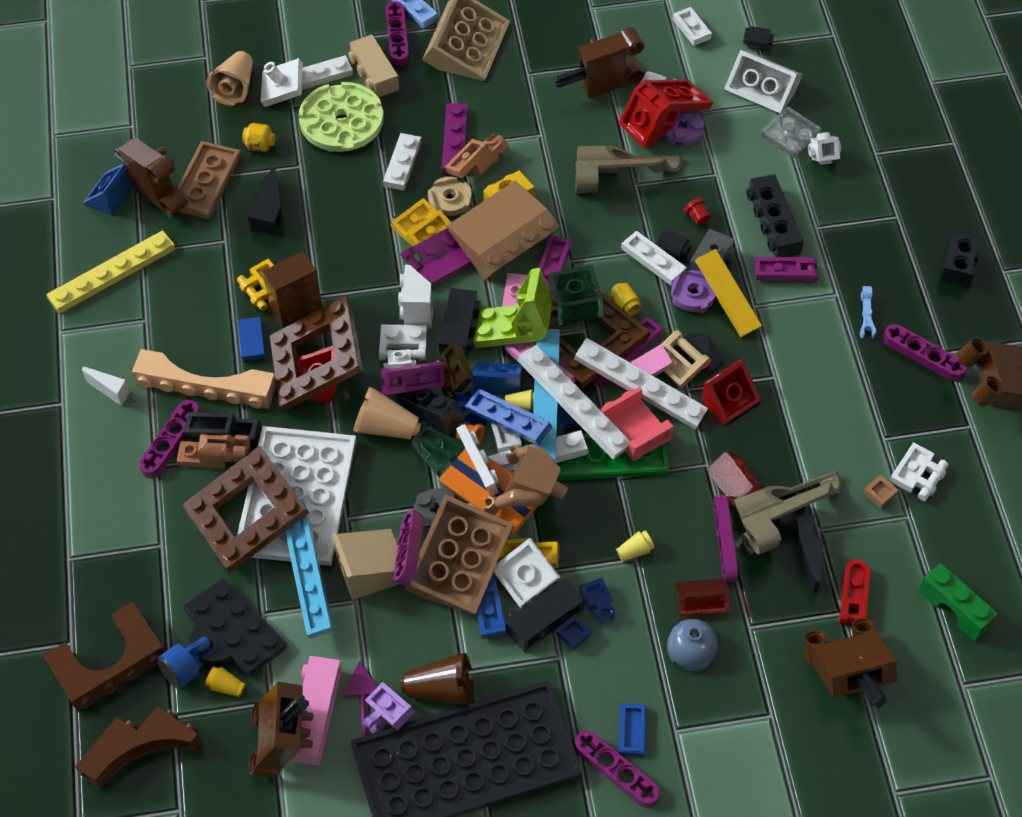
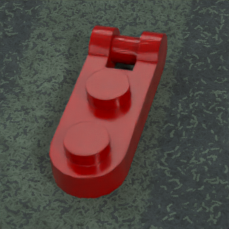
(854, 591)

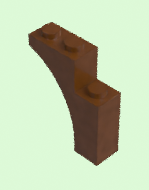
(125, 742)

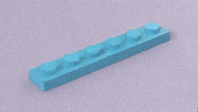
(309, 578)

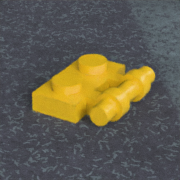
(247, 285)

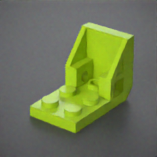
(518, 322)

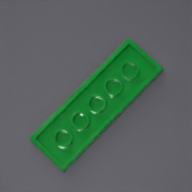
(600, 465)

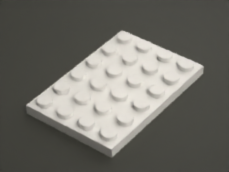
(316, 469)

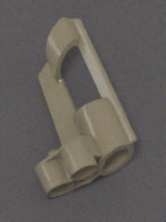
(608, 159)
(763, 506)

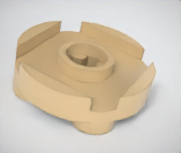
(450, 207)

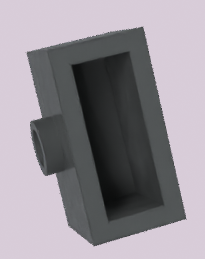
(712, 241)

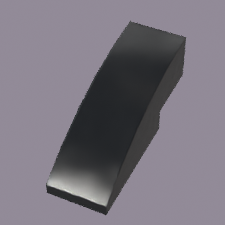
(222, 424)

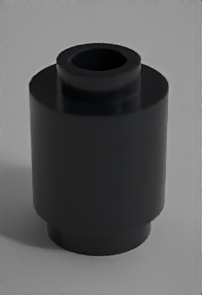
(758, 37)
(674, 244)

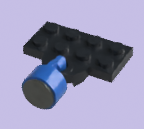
(224, 633)

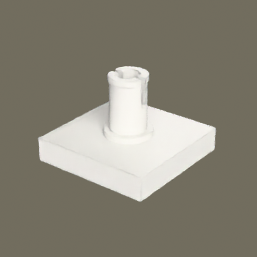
(281, 82)

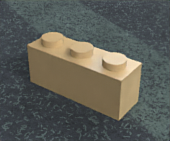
(373, 66)

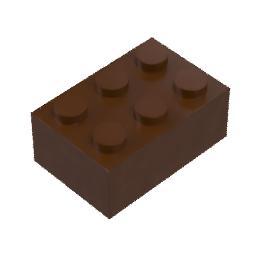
(292, 289)

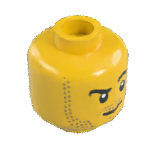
(258, 137)

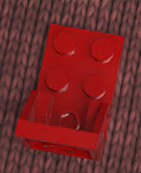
(656, 107)

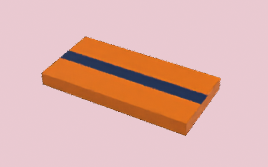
(467, 484)

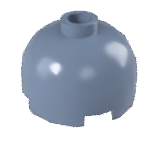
(692, 644)

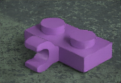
(388, 708)

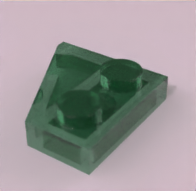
(437, 449)

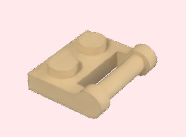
(682, 370)

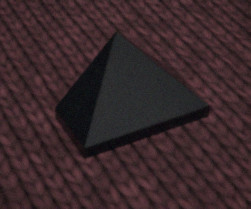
(704, 345)

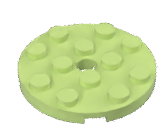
(327, 132)

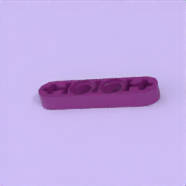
(397, 33)
(922, 355)
(166, 437)
(725, 538)
(408, 548)
(620, 765)

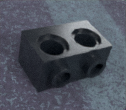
(959, 260)

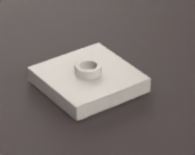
(525, 572)

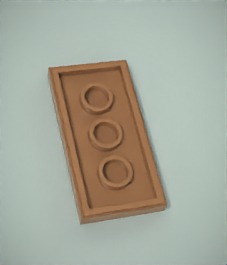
(207, 178)

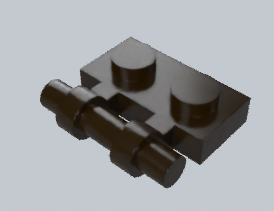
(456, 370)

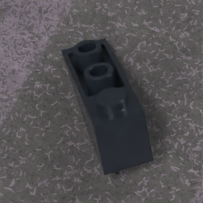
(267, 210)
(434, 409)

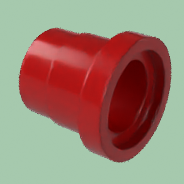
(697, 211)

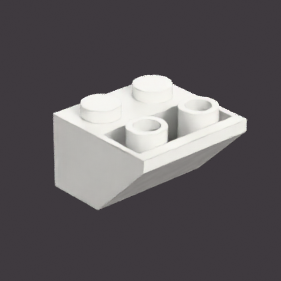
(415, 298)

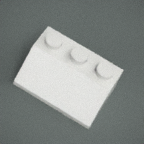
(762, 81)

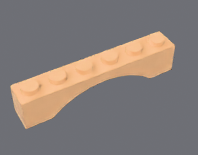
(248, 388)

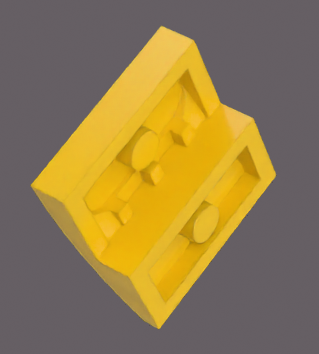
(419, 222)

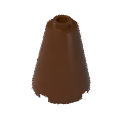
(441, 681)

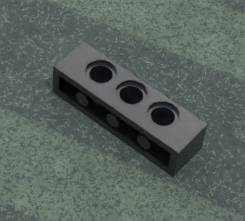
(775, 216)

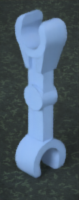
(866, 296)

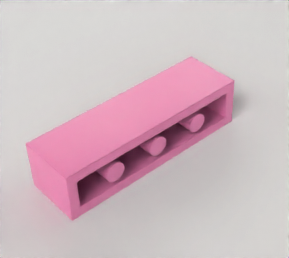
(320, 689)

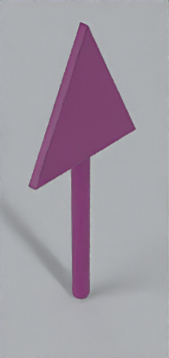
(360, 685)

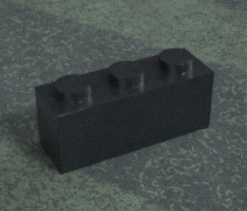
(460, 319)
(543, 614)

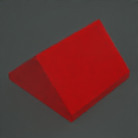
(312, 361)
(730, 392)

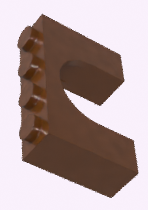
(87, 685)

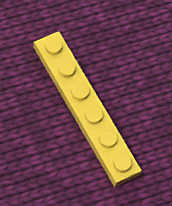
(110, 272)

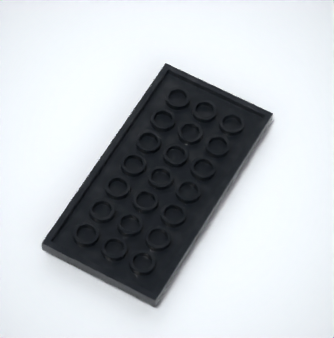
(468, 756)

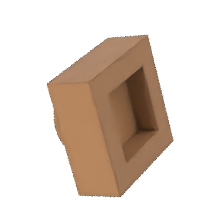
(880, 491)

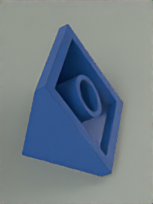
(110, 190)
(497, 378)

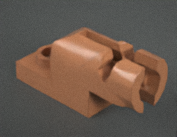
(477, 156)
(213, 451)

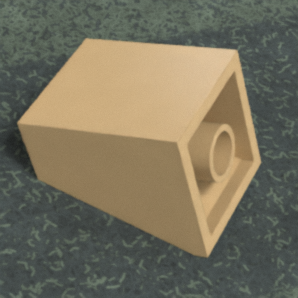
(367, 560)

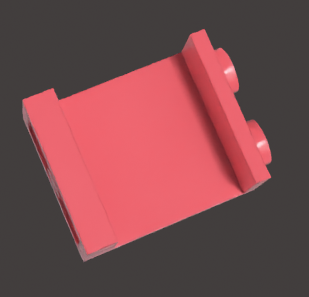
(637, 423)

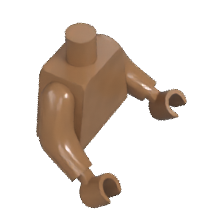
(531, 480)

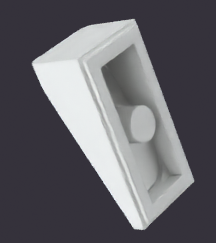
(109, 385)

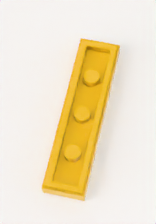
(728, 293)

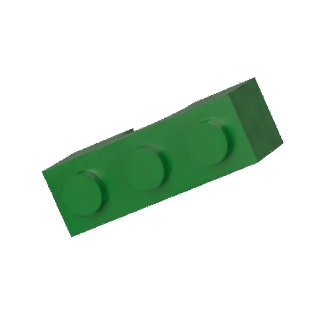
(972, 612)

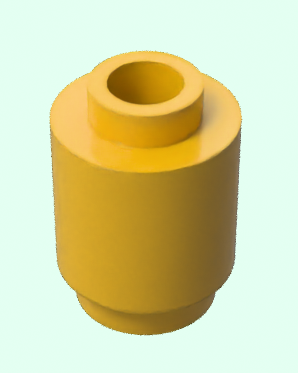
(626, 298)

